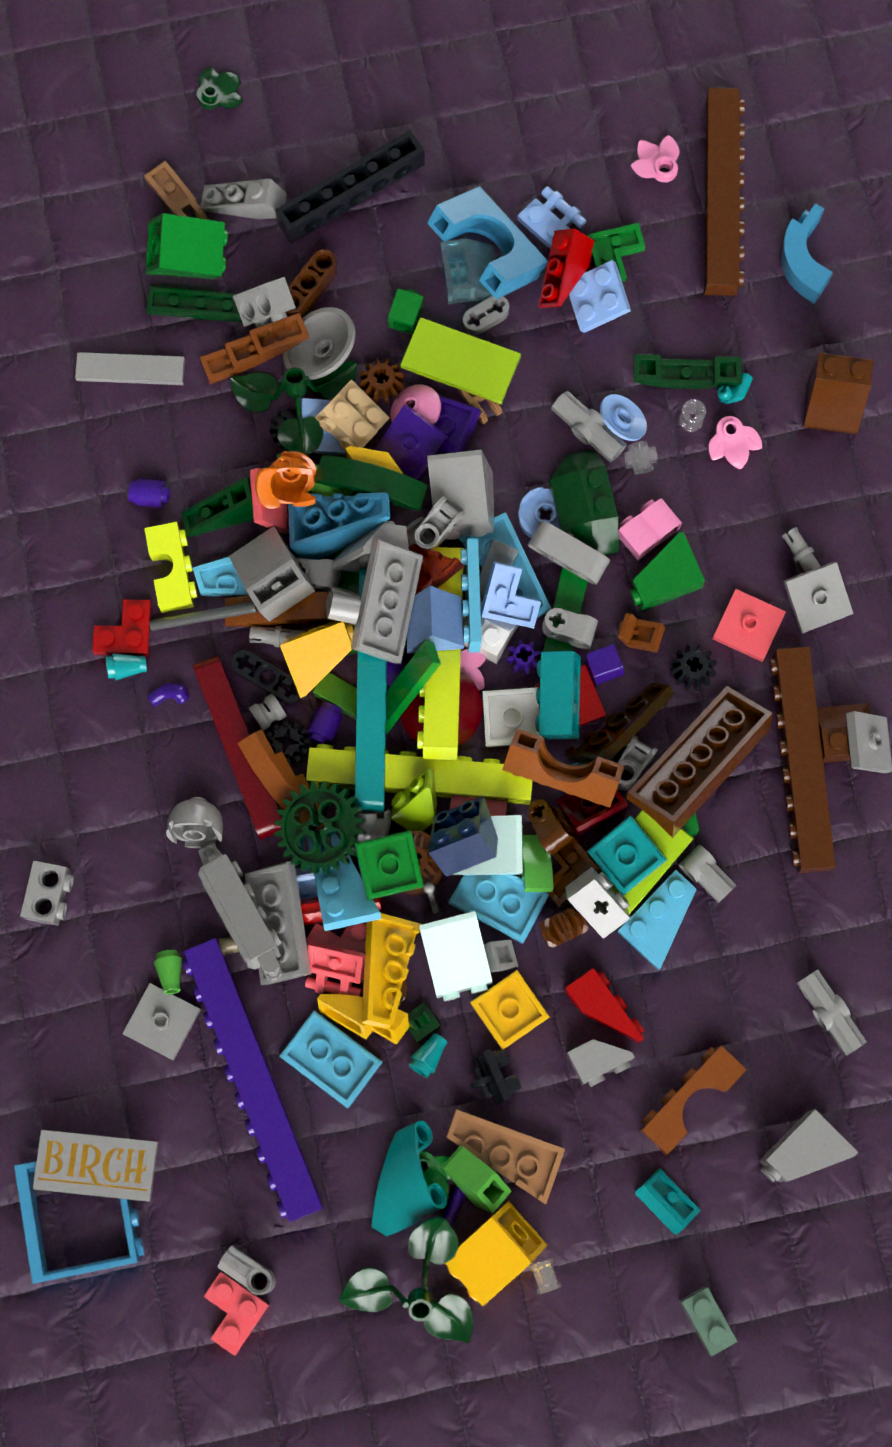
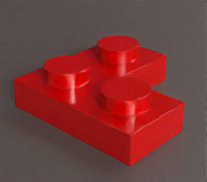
(131, 637)

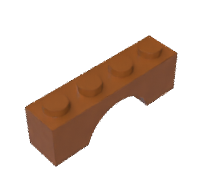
(592, 781)
(717, 1072)

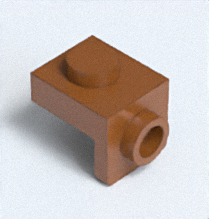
(640, 633)

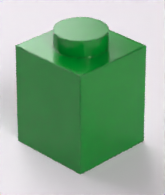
(406, 311)

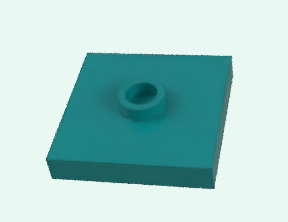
(627, 855)

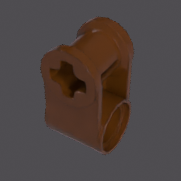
(550, 825)

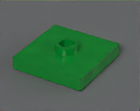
(388, 865)

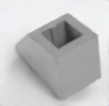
(597, 1058)

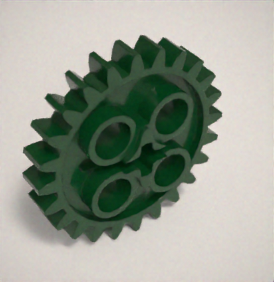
(344, 822)

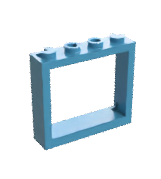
(34, 1236)

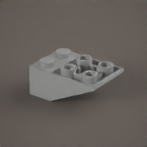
(271, 574)

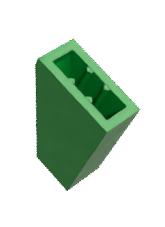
(667, 576)

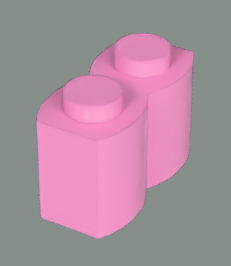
(648, 528)

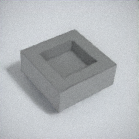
(500, 956)

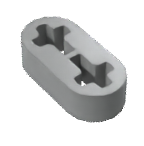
(489, 320)

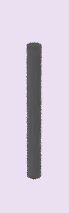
(202, 616)

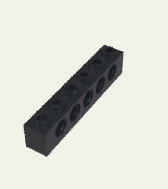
(350, 186)

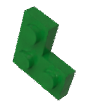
(616, 243)

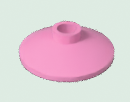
(425, 399)

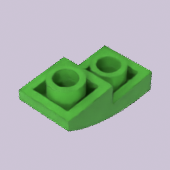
(536, 866)

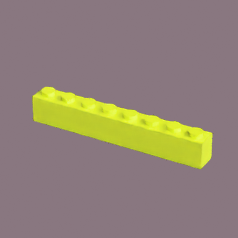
(442, 690)
(451, 777)

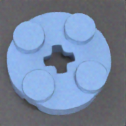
(530, 507)

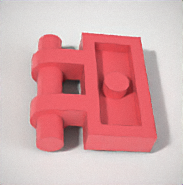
(335, 963)

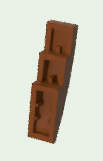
(256, 348)
(309, 609)
(273, 771)

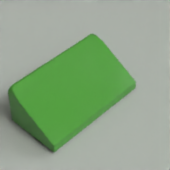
(339, 693)

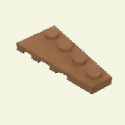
(517, 1156)

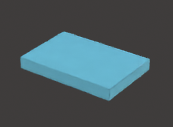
(499, 903)
(331, 1059)

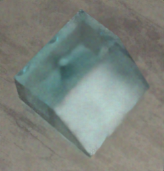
(462, 268)

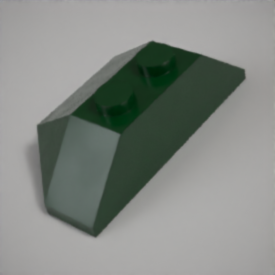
(586, 501)

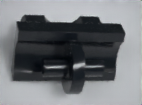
(490, 1077)

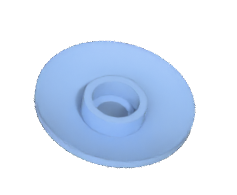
(623, 417)

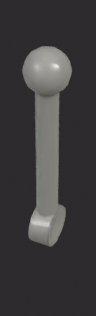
(429, 888)

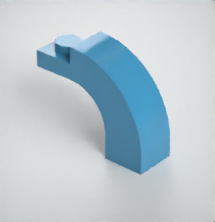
(798, 266)

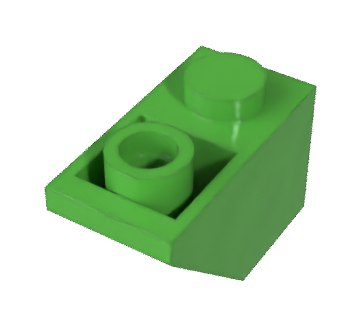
(476, 1180)

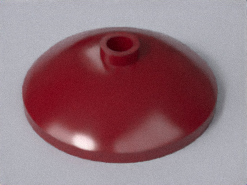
(469, 712)

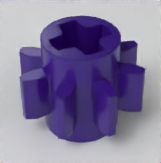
(518, 662)

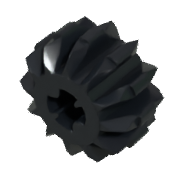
(682, 667)

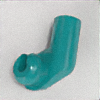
(735, 393)

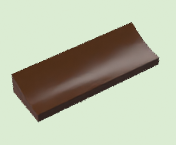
(700, 759)

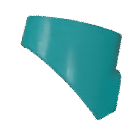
(402, 1189)

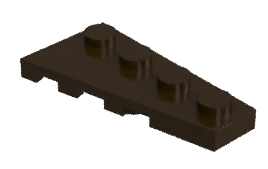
(622, 725)

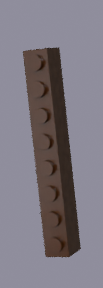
(722, 192)
(803, 760)

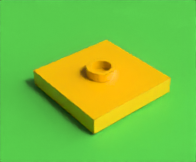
(509, 1009)

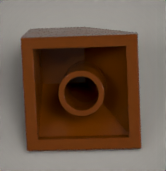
(834, 730)

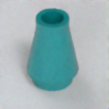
(123, 666)
(428, 1055)

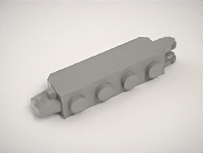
(239, 913)

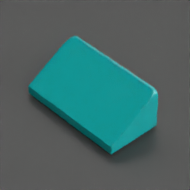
(667, 1201)

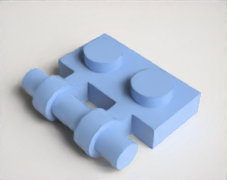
(541, 220)

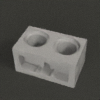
(264, 302)
(38, 892)

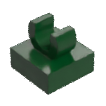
(422, 1022)

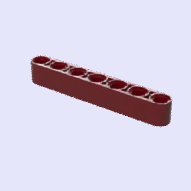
(232, 731)

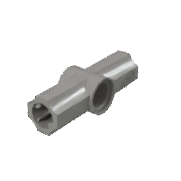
(588, 426)
(831, 1012)

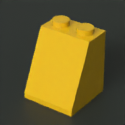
(316, 653)
(496, 1254)

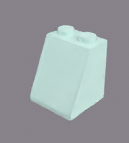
(509, 849)
(456, 956)

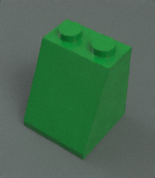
(185, 247)

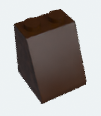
(837, 393)

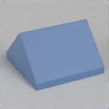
(437, 619)

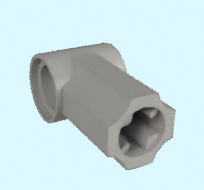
(702, 868)
(245, 1269)

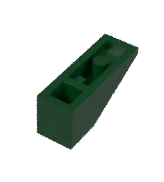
(221, 510)

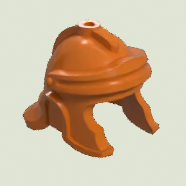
(286, 481)

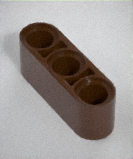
(312, 274)

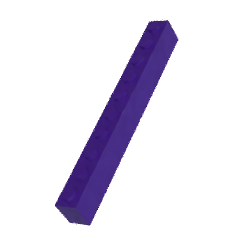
(253, 1080)

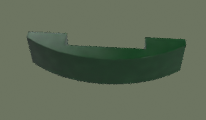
(685, 373)
(370, 478)

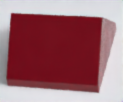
(586, 815)

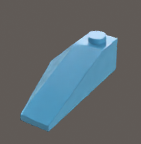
(334, 522)

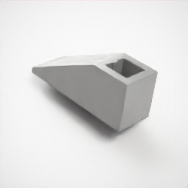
(244, 199)

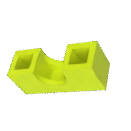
(174, 590)

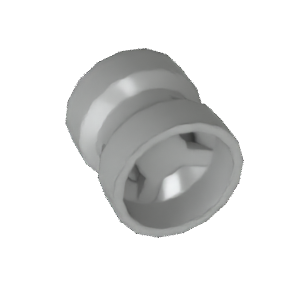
(261, 713)

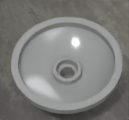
(328, 344)

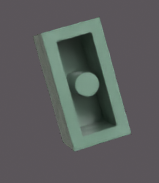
(708, 1321)

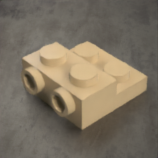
(352, 416)

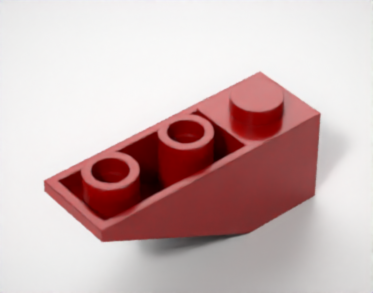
(566, 264)
(596, 1002)

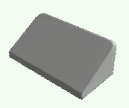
(499, 553)

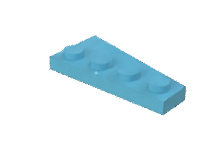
(505, 533)

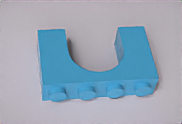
(479, 214)

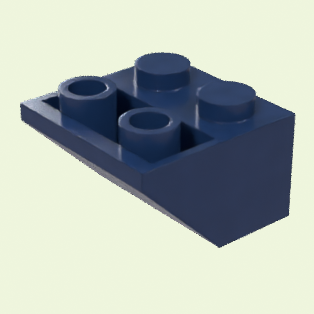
(463, 837)

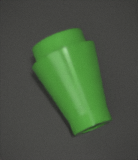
(168, 968)

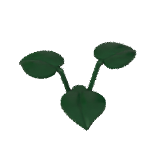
(300, 434)
(447, 1319)

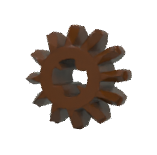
(387, 389)
(563, 927)

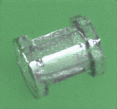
(685, 419)
(545, 1276)

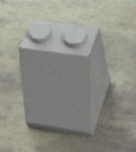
(468, 486)
(805, 1149)

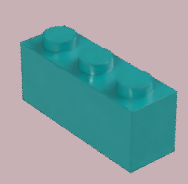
(558, 695)

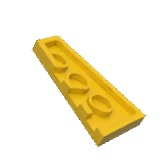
(386, 961)

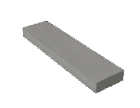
(130, 368)

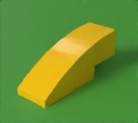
(348, 1013)

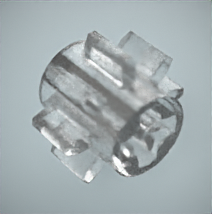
(640, 457)

